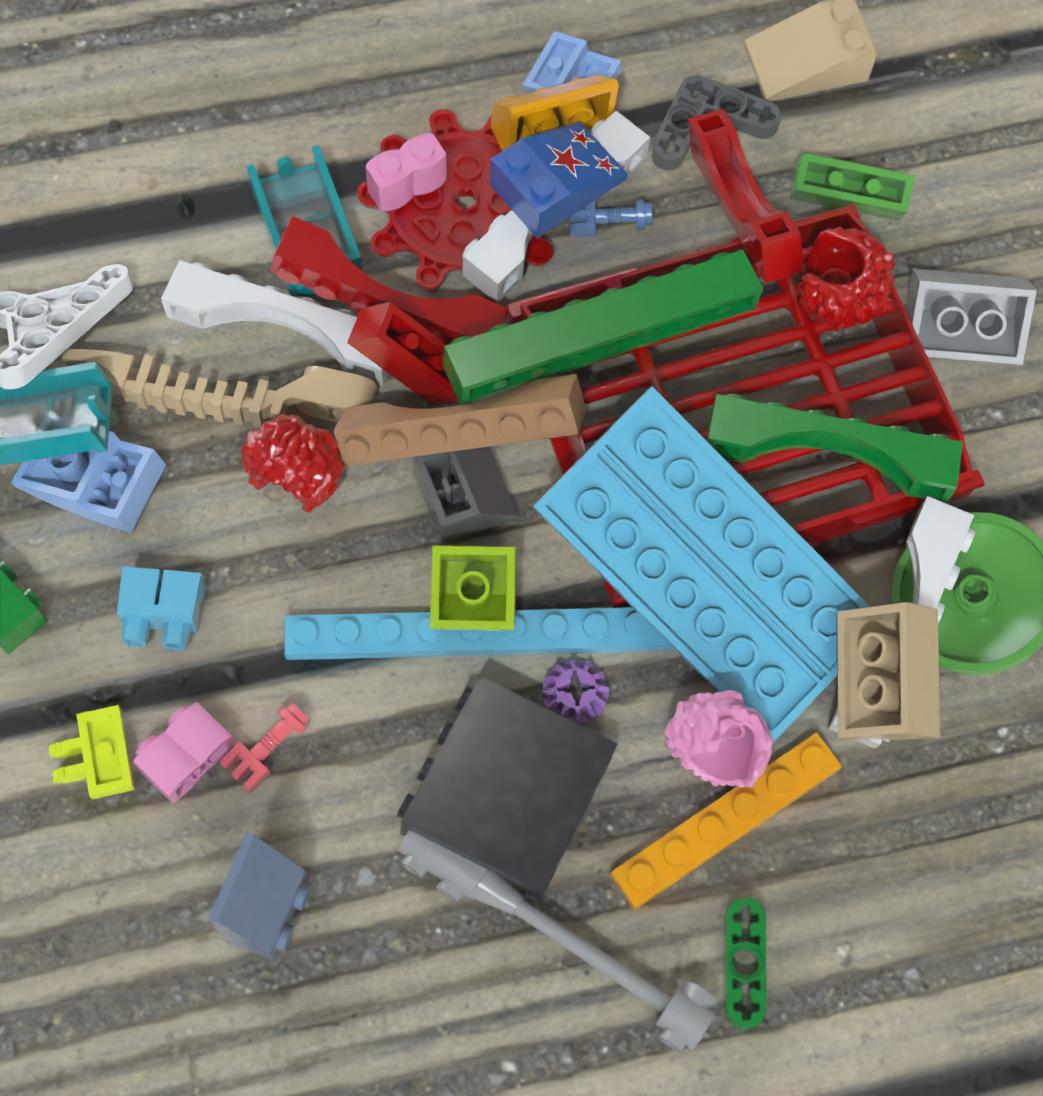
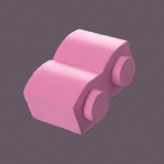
(406, 172)
(183, 751)

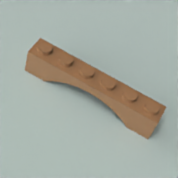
(529, 413)

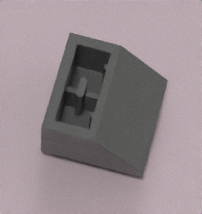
(463, 492)

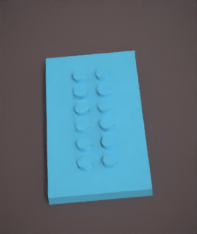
(704, 560)

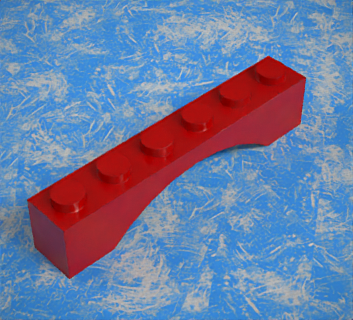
(766, 233)
(313, 259)

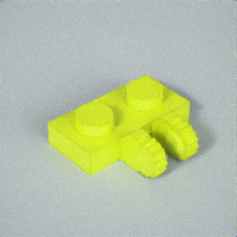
(104, 754)

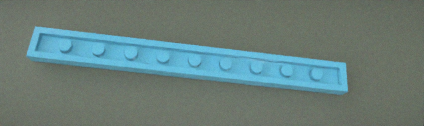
(410, 635)

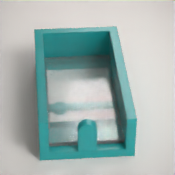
(305, 195)
(56, 414)

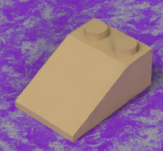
(812, 51)

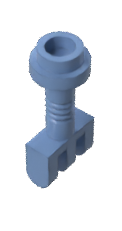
(586, 220)

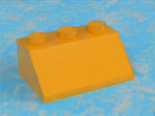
(554, 107)

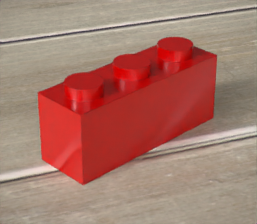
(403, 351)

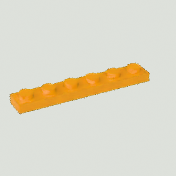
(724, 822)

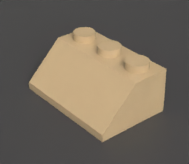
(888, 672)

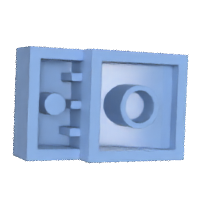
(95, 485)

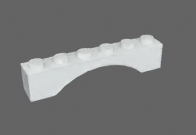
(498, 257)
(211, 298)
(933, 547)

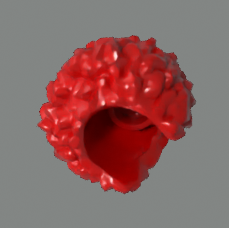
(846, 278)
(296, 457)

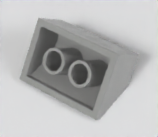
(971, 315)

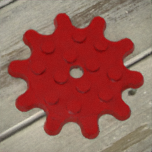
(433, 222)

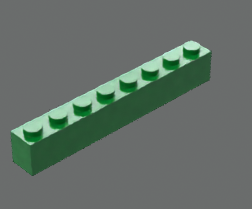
(601, 327)

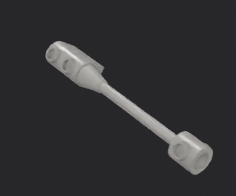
(683, 1015)

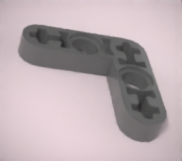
(687, 106)

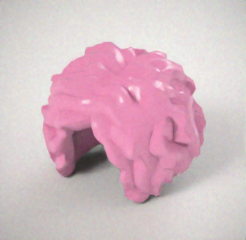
(720, 739)

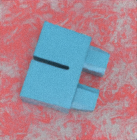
(159, 603)

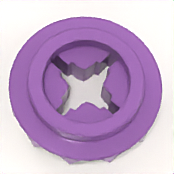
(562, 703)

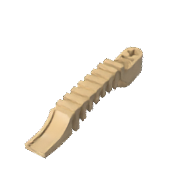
(317, 393)

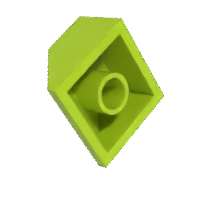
(473, 588)

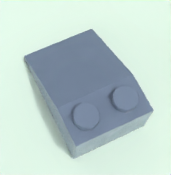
(260, 899)

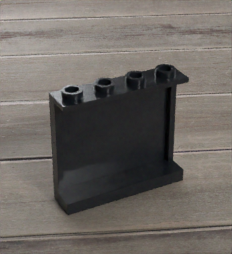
(508, 785)

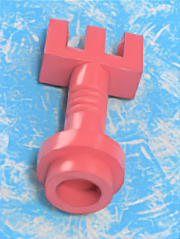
(252, 760)

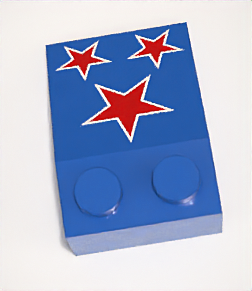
(553, 176)

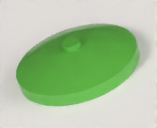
(997, 600)

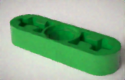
(758, 996)

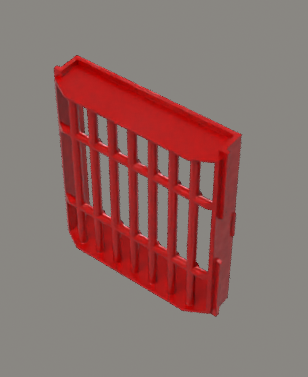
(896, 338)

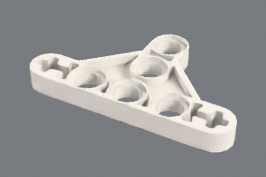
(52, 320)

